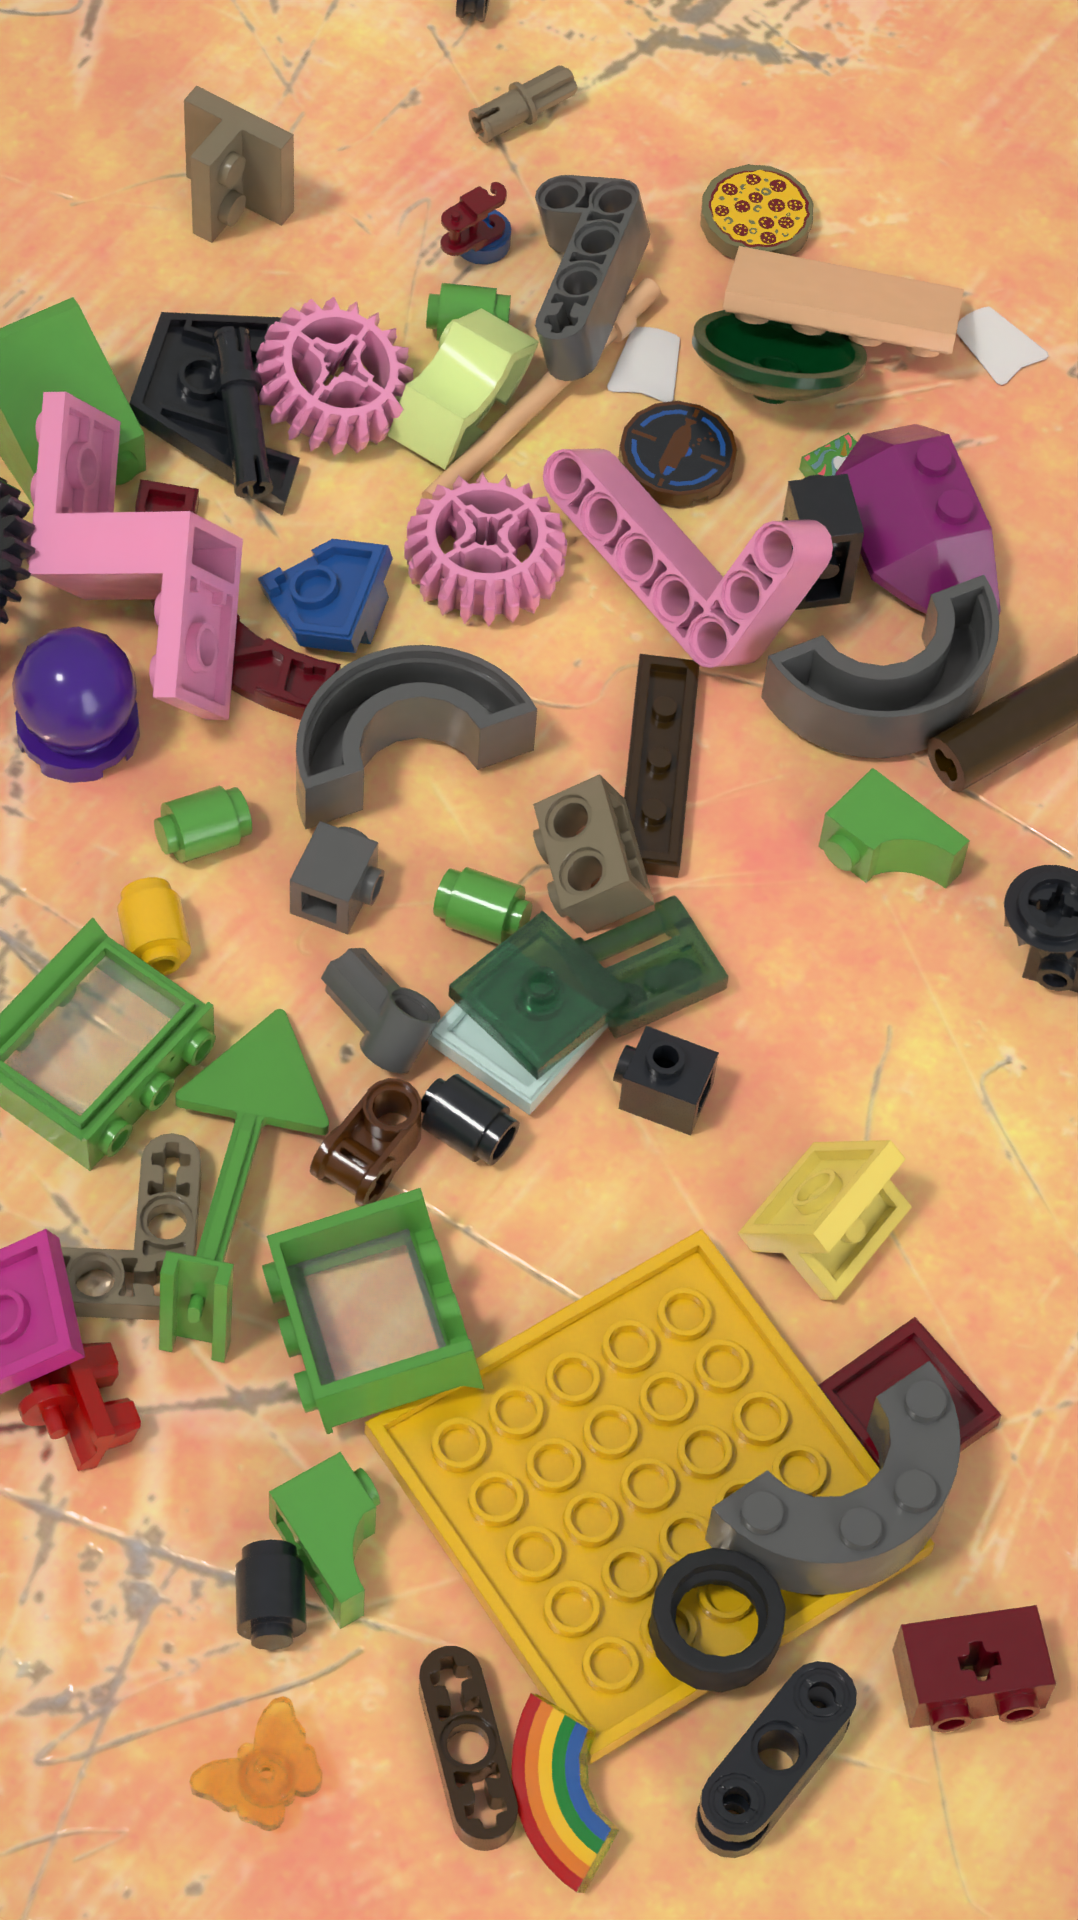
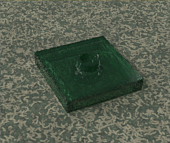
(539, 994)

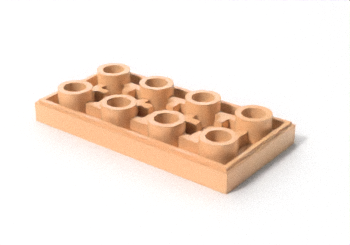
(843, 301)

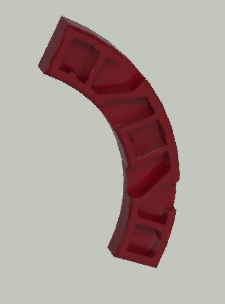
(261, 667)

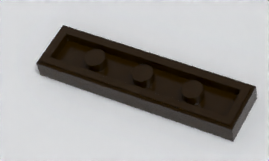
(661, 759)

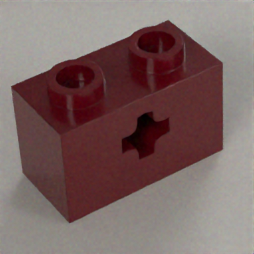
(998, 1644)

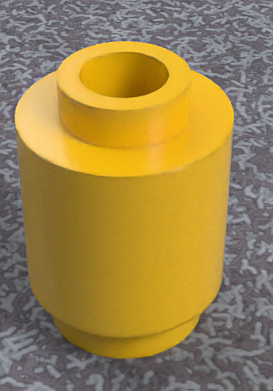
(154, 924)

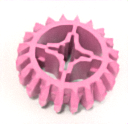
(316, 346)
(483, 568)

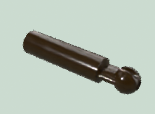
(1007, 728)

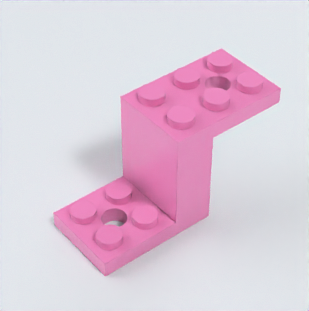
(135, 555)

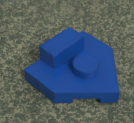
(333, 595)

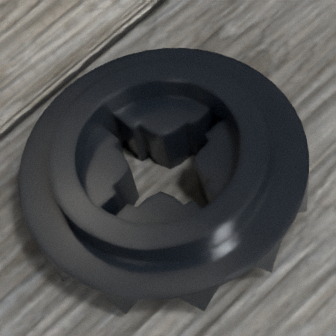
(1031, 895)

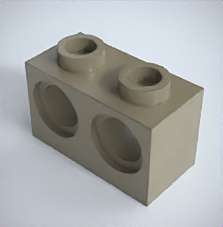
(602, 850)

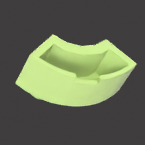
(475, 366)

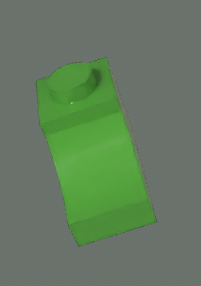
(887, 830)
(327, 1519)

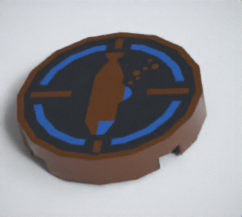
(679, 452)

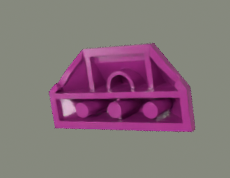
(918, 514)

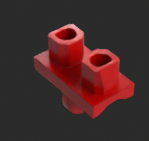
(73, 1406)

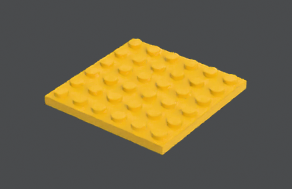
(601, 1470)

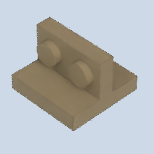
(235, 164)

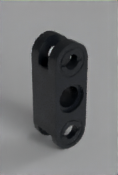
(762, 1793)

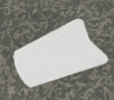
(998, 344)
(647, 364)

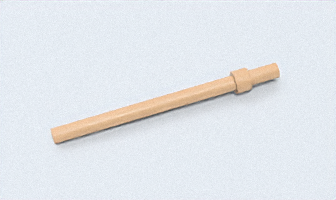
(537, 398)

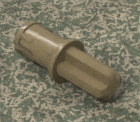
(522, 103)

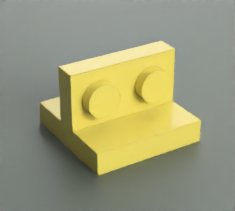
(831, 1212)

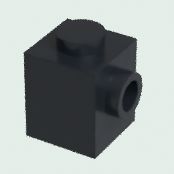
(665, 1079)

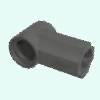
(390, 1017)

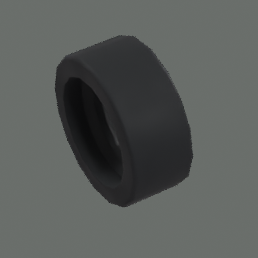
(723, 1569)

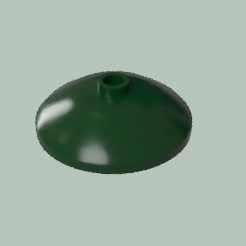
(776, 359)

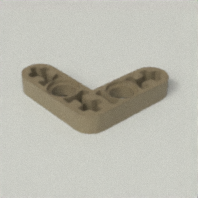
(148, 1250)

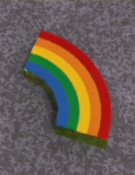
(556, 1795)

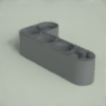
(603, 239)

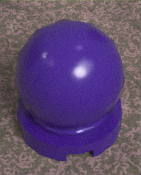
(75, 704)

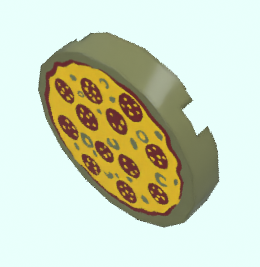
(756, 210)

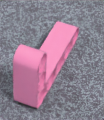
(709, 615)

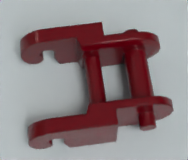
(466, 224)

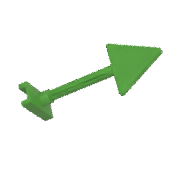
(258, 1085)

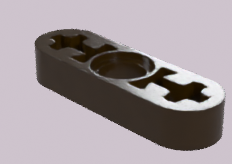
(498, 1790)

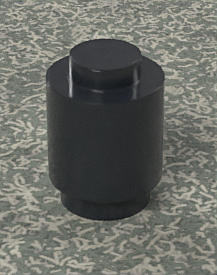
(468, 1119)
(270, 1594)

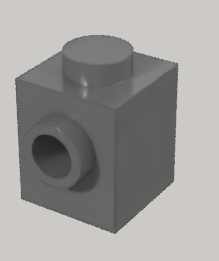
(335, 877)

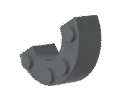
(399, 698)
(893, 706)
(865, 1534)

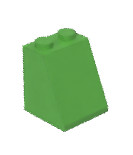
(58, 354)

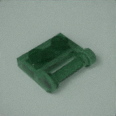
(661, 976)

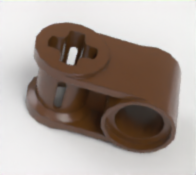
(366, 1152)

